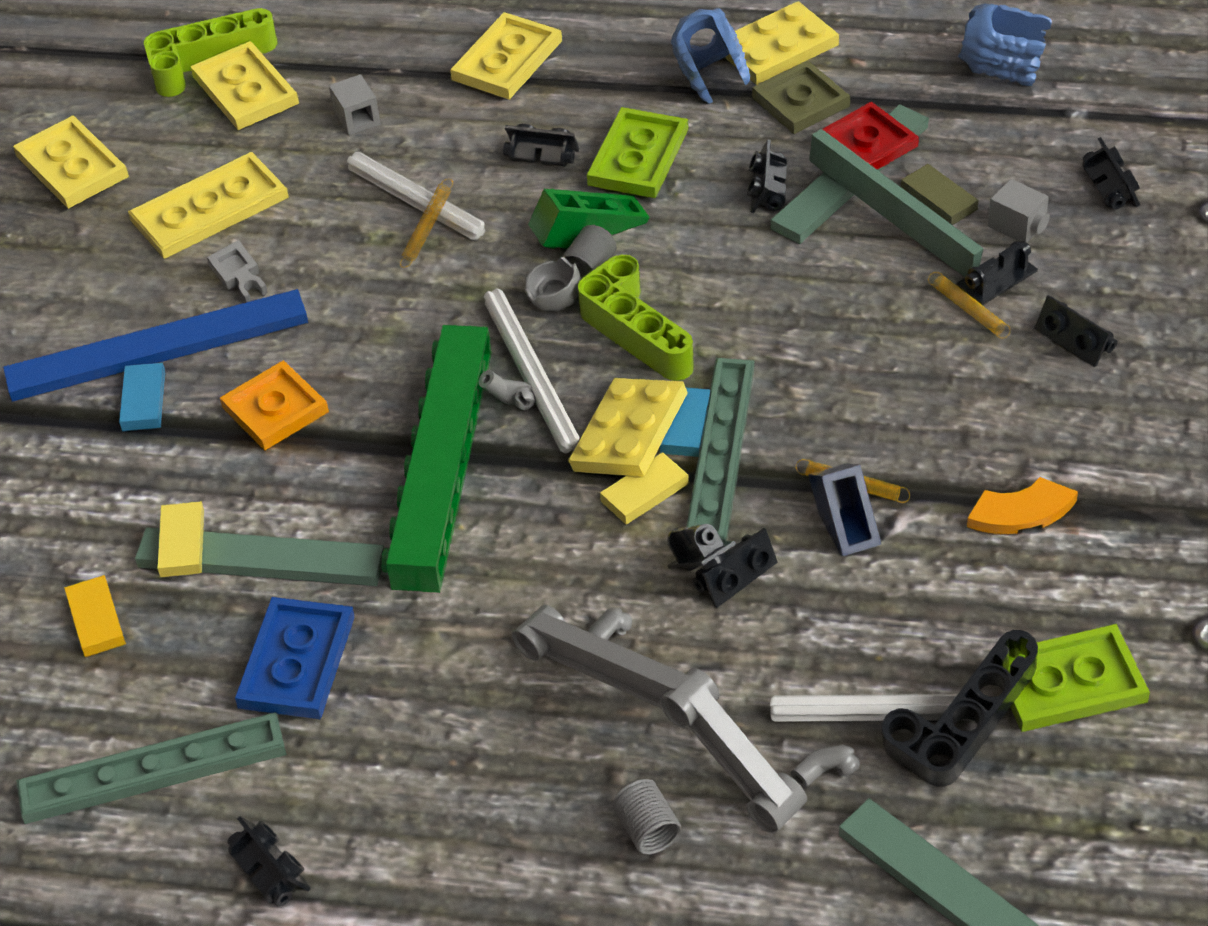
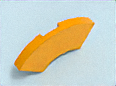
(1033, 506)

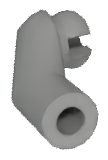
(507, 391)
(611, 621)
(823, 759)

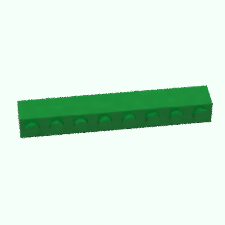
(438, 462)

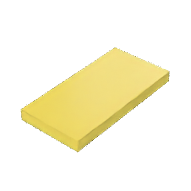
(208, 205)

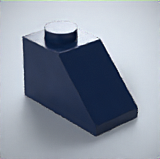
(845, 508)

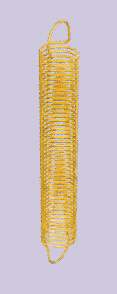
(427, 219)
(970, 305)
(818, 464)

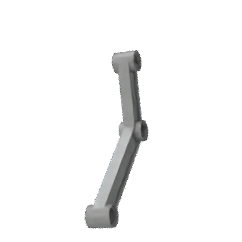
(684, 698)

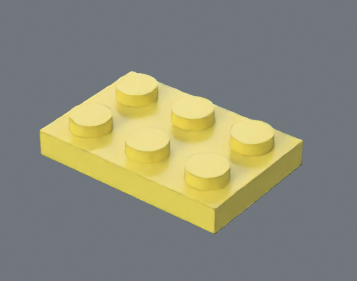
(783, 41)
(506, 55)
(244, 85)
(70, 161)
(628, 427)

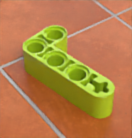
(178, 48)
(613, 307)

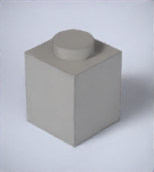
(354, 104)
(1018, 211)

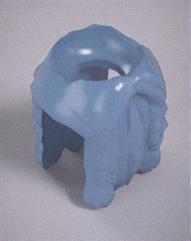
(1004, 42)
(693, 58)

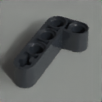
(968, 704)

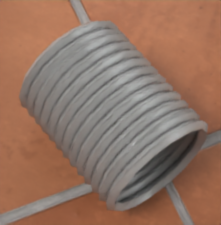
(590, 249)
(646, 816)

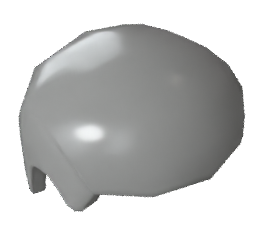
(553, 285)

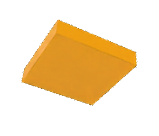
(274, 405)

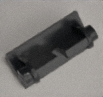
(557, 144)
(768, 179)
(1119, 185)
(998, 274)
(1074, 331)
(697, 547)
(741, 567)
(280, 870)

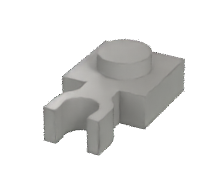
(237, 268)

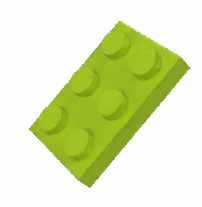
(637, 152)
(1079, 679)

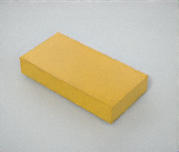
(94, 616)

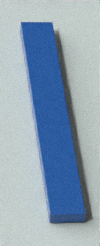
(155, 344)

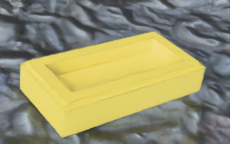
(636, 495)
(181, 539)

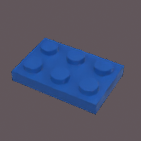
(295, 658)

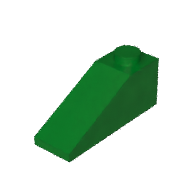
(564, 213)

